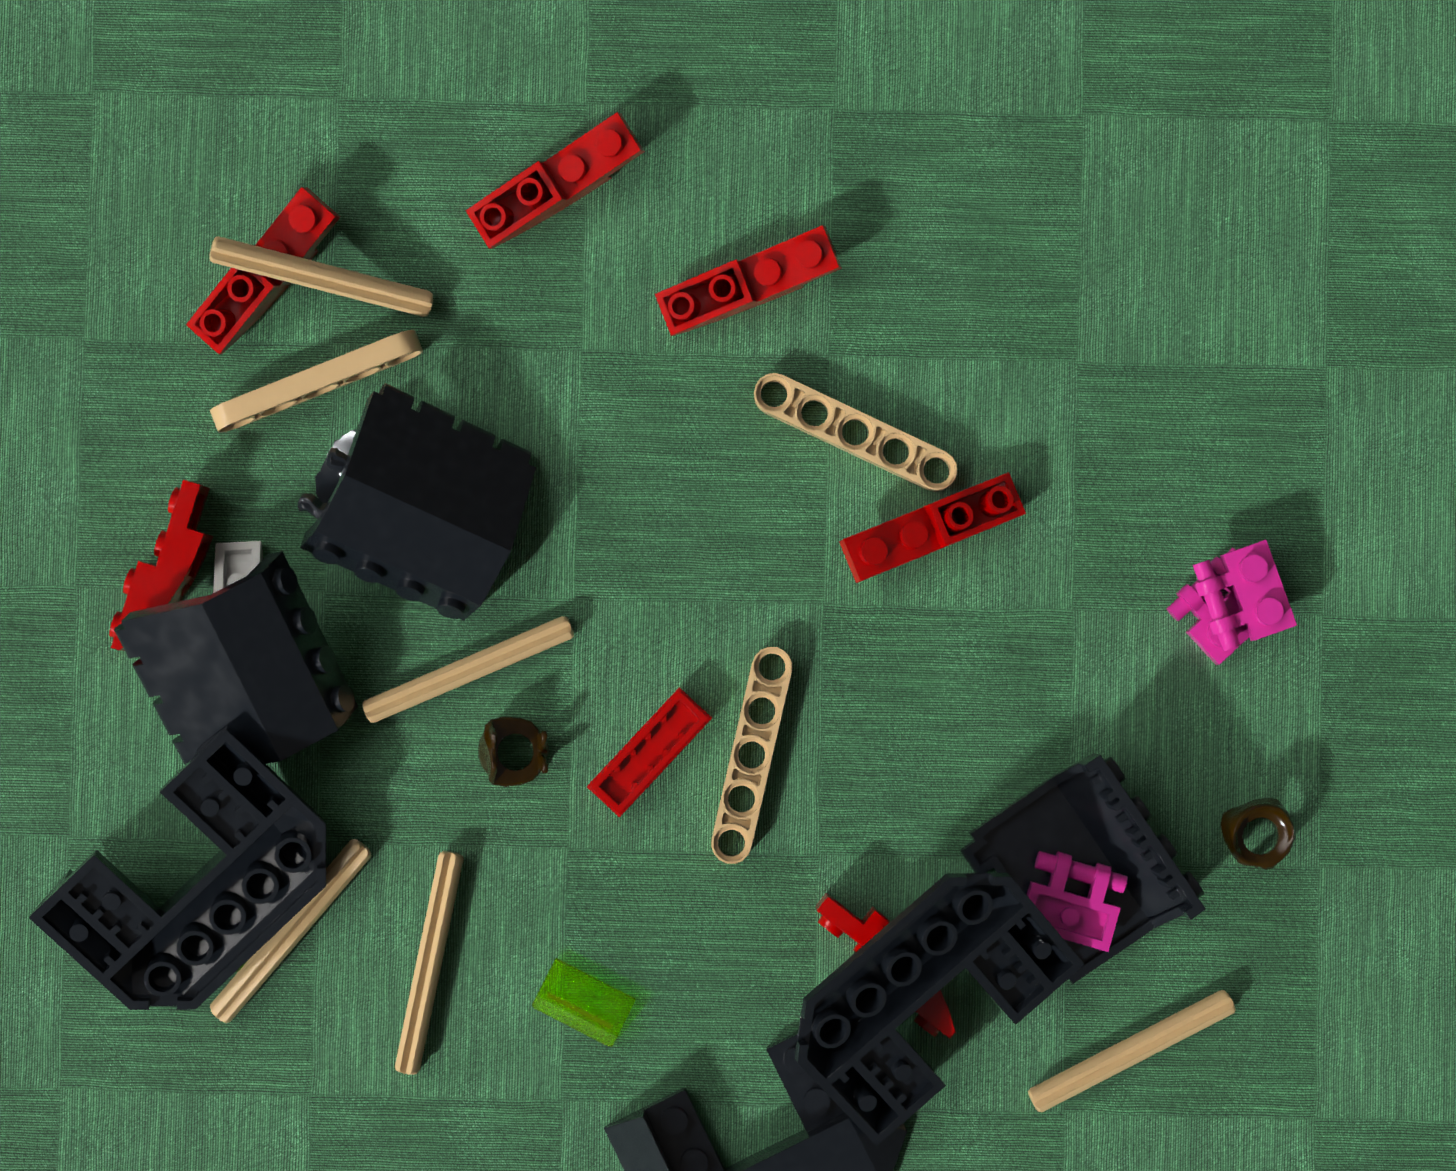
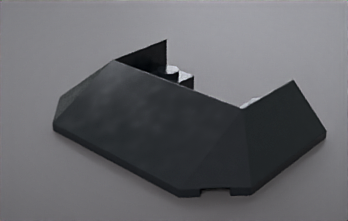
(224, 913)
(853, 1014)
(673, 1137)

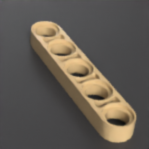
(316, 381)
(838, 416)
(756, 777)

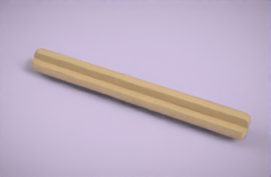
(320, 276)
(468, 669)
(274, 951)
(428, 962)
(1131, 1050)

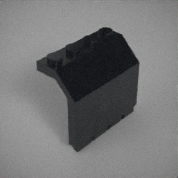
(424, 505)
(241, 663)
(1096, 822)

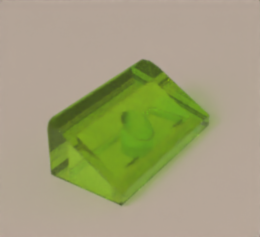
(583, 1002)

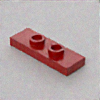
(649, 752)

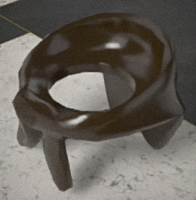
(493, 734)
(1237, 818)

